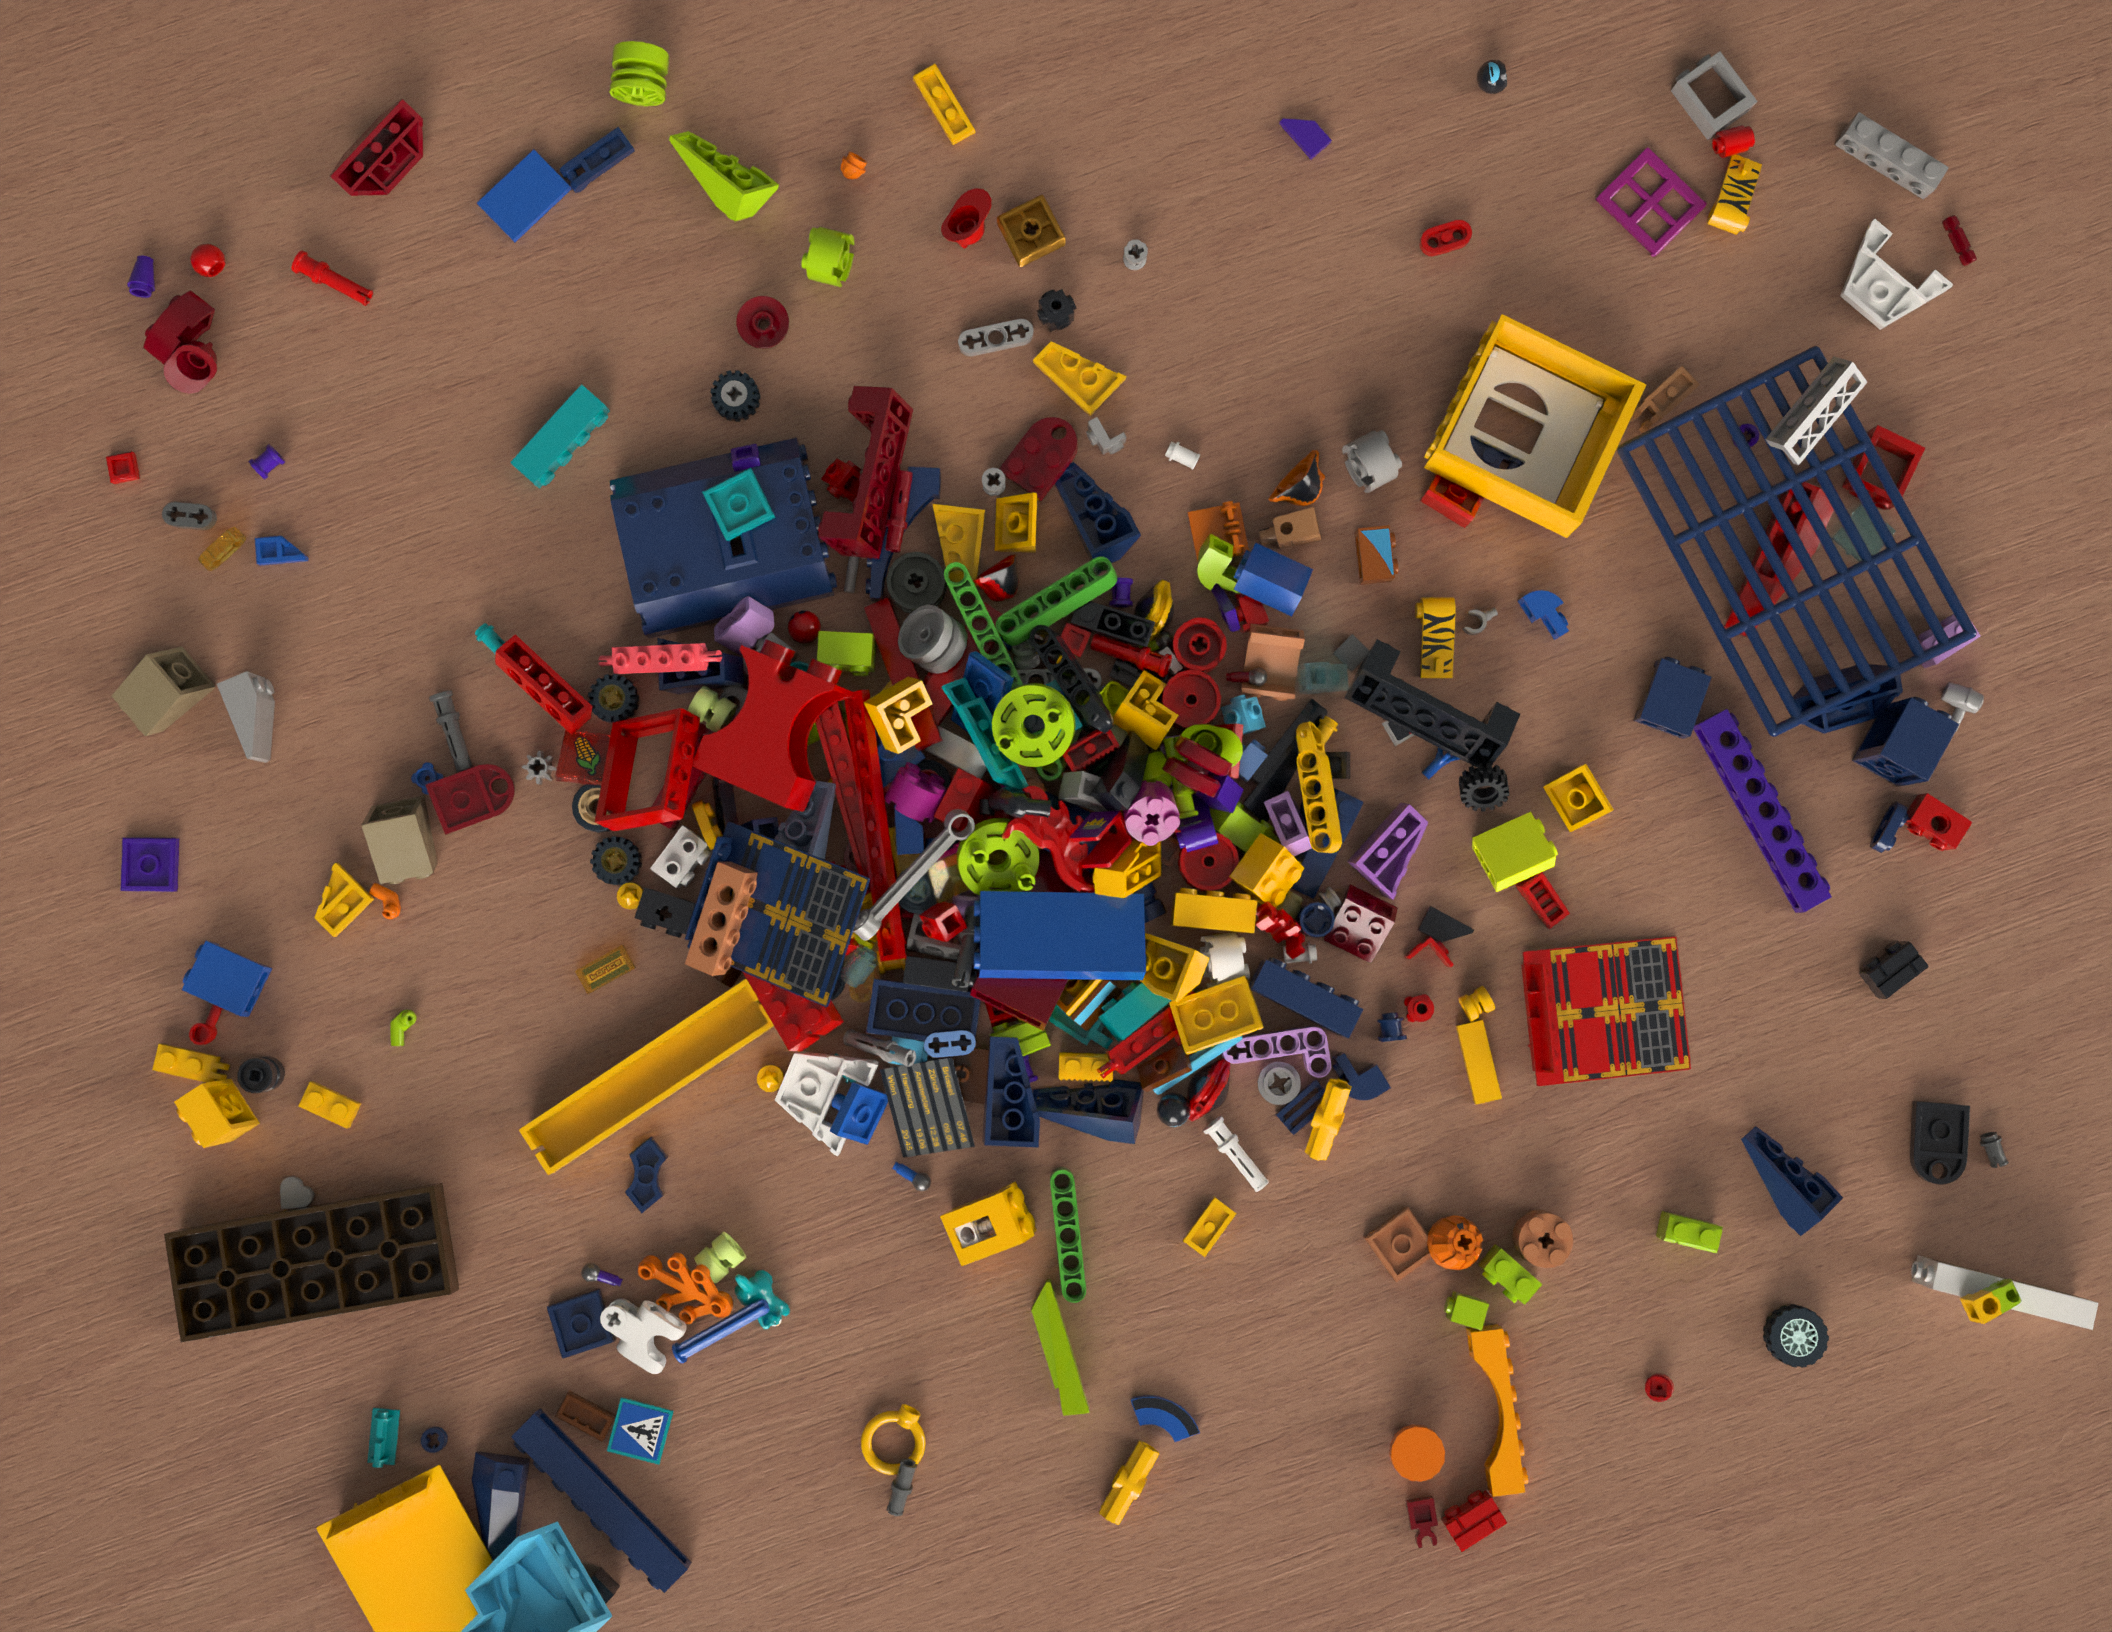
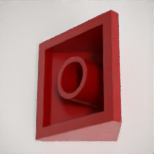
(1452, 500)

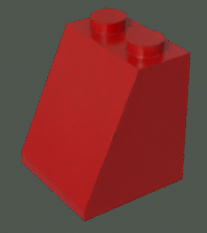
(964, 794)

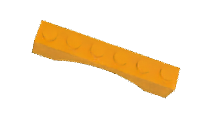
(1503, 1464)

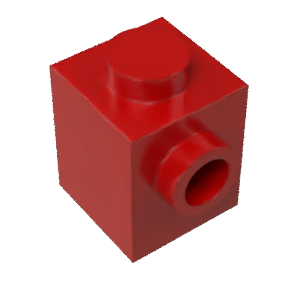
(942, 921)

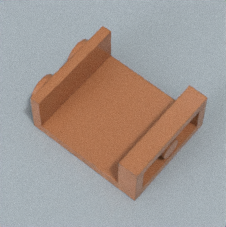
(1277, 653)

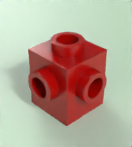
(842, 479)

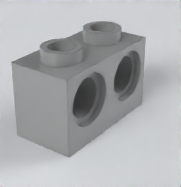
(1077, 789)

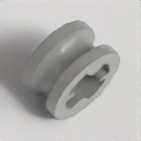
(1330, 898)

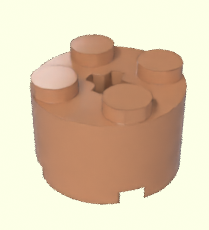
(1550, 1252)

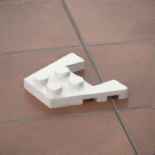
(1878, 289)
(812, 1086)

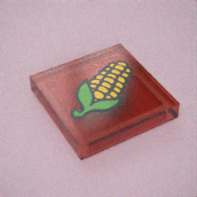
(582, 758)

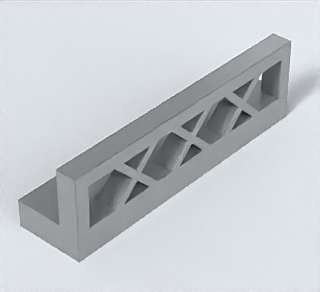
(1815, 404)

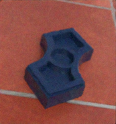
(645, 1185)

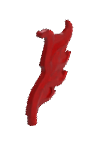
(1054, 835)

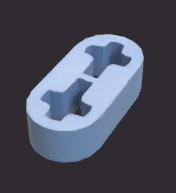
(950, 1050)

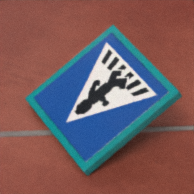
(640, 1430)

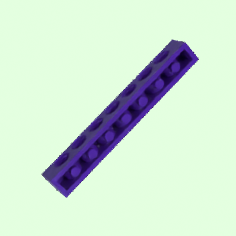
(1748, 805)

